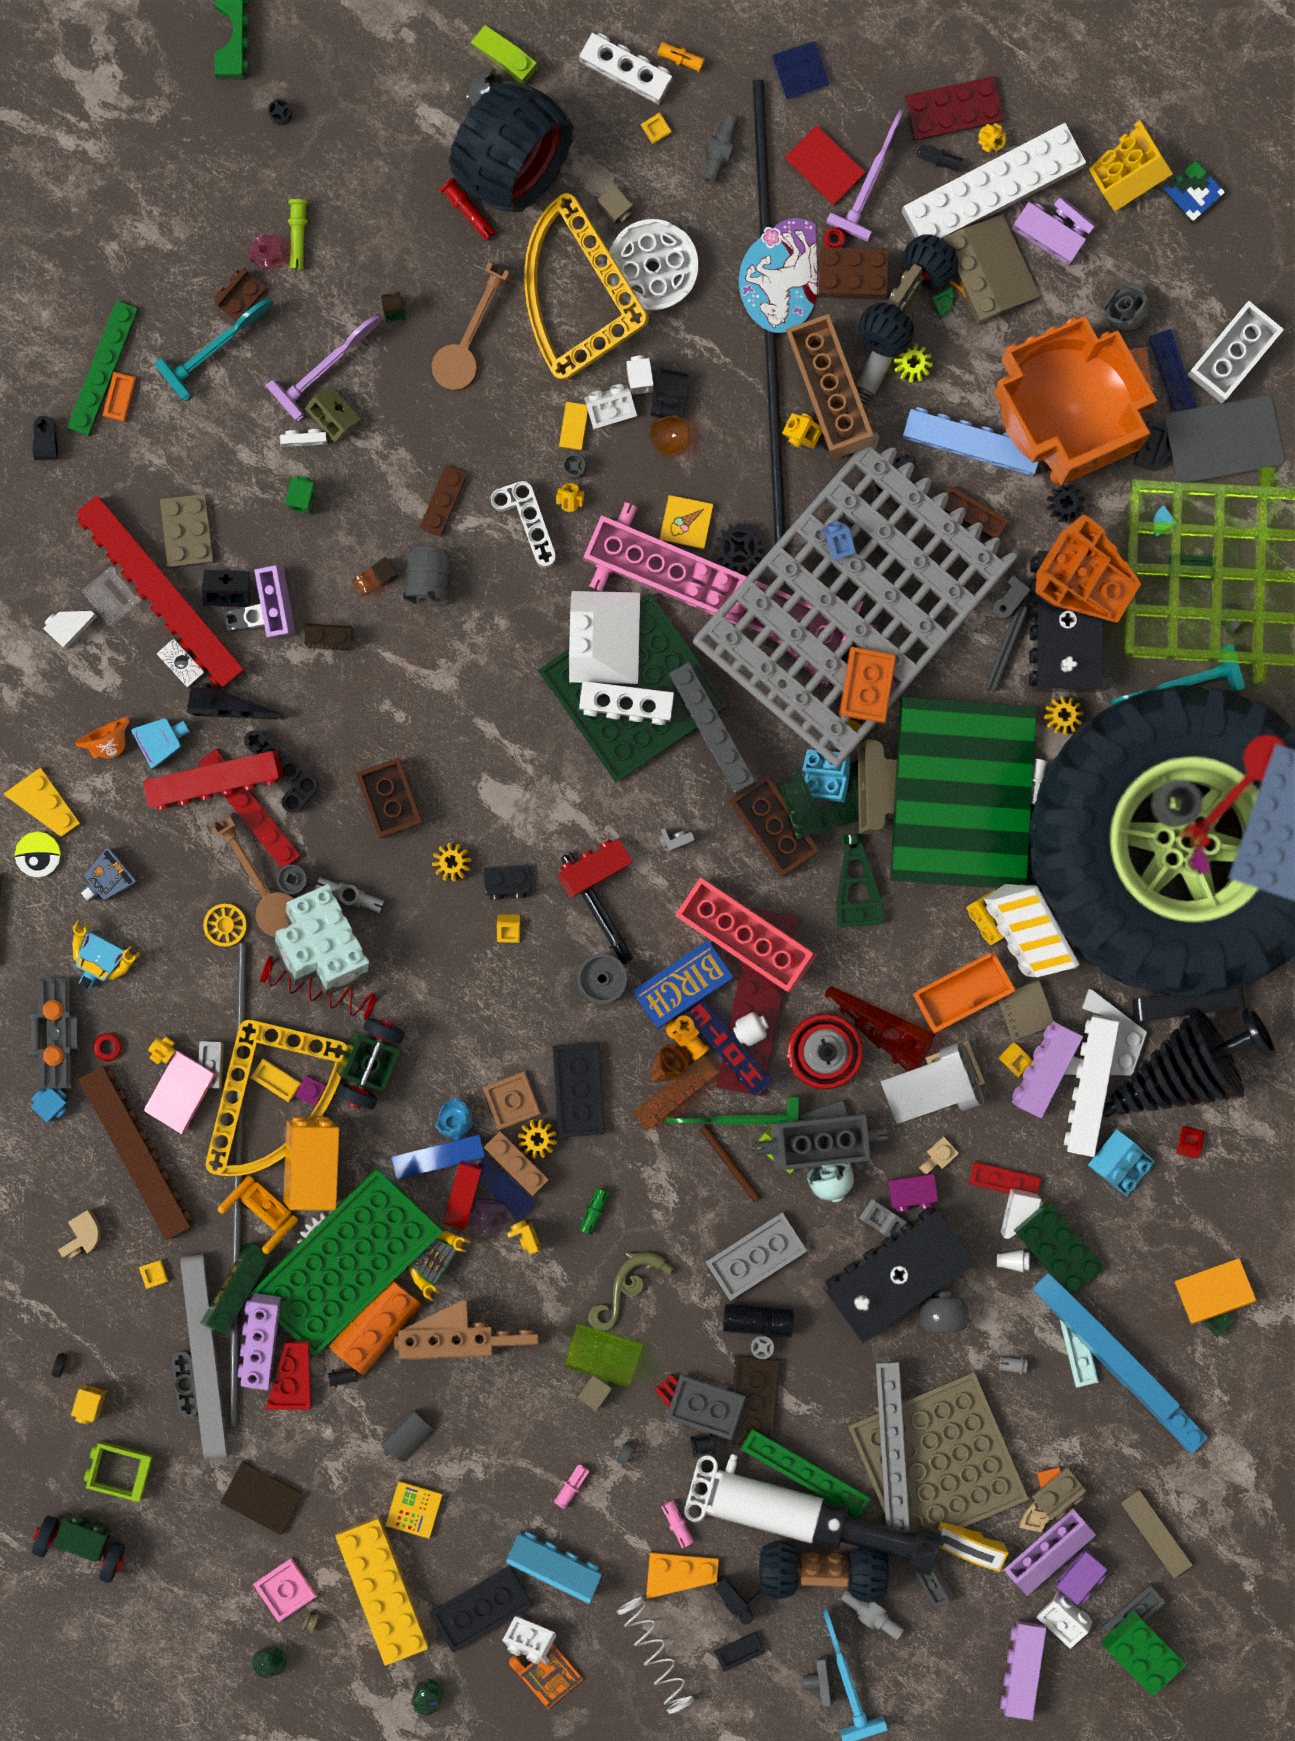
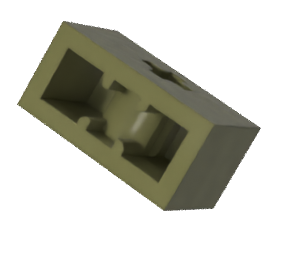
(332, 413)

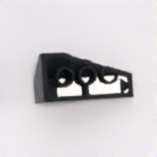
(215, 703)

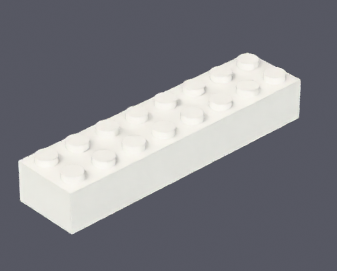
(996, 184)

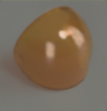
(670, 435)

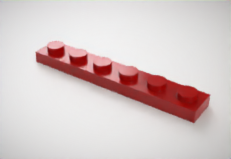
(257, 819)

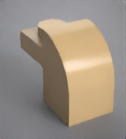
(88, 1234)

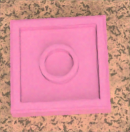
(285, 1589)

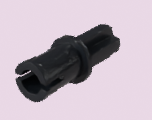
(939, 157)

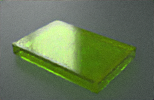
(603, 1355)

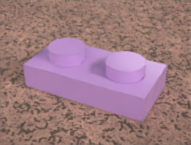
(1066, 209)

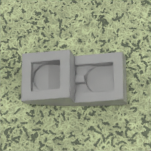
(882, 1219)

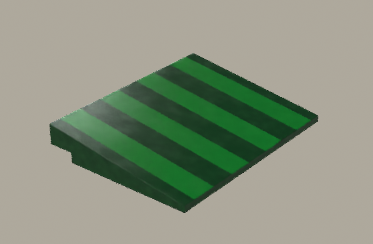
(962, 793)

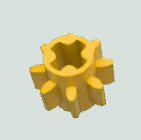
(992, 137)
(570, 497)
(162, 1050)

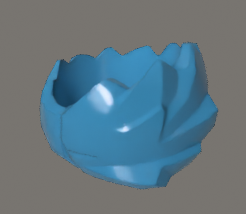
(454, 1119)

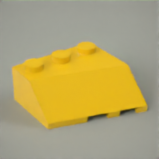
(1130, 168)

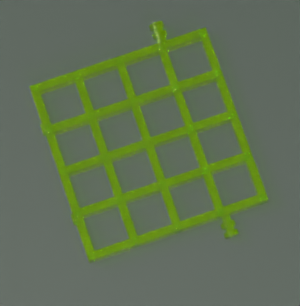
(1216, 572)

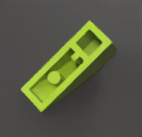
(505, 54)

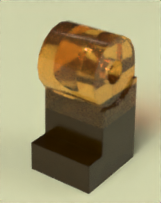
(374, 577)

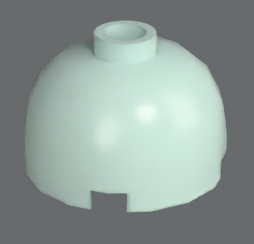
(831, 1181)

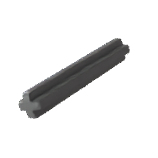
(1007, 648)

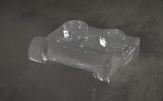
(105, 601)

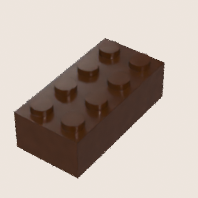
(770, 825)

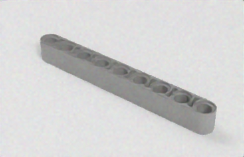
(204, 1358)

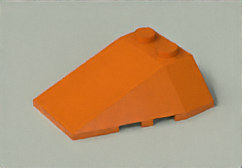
(1087, 573)

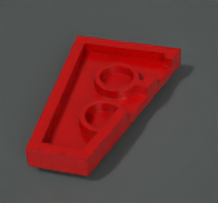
(293, 1379)

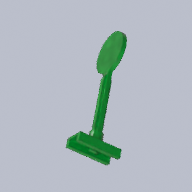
(791, 1114)

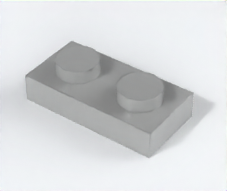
(211, 1057)

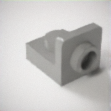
(680, 839)

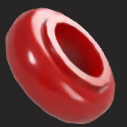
(117, 1047)

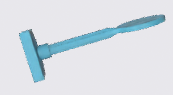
(862, 1727)

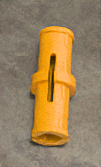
(680, 56)

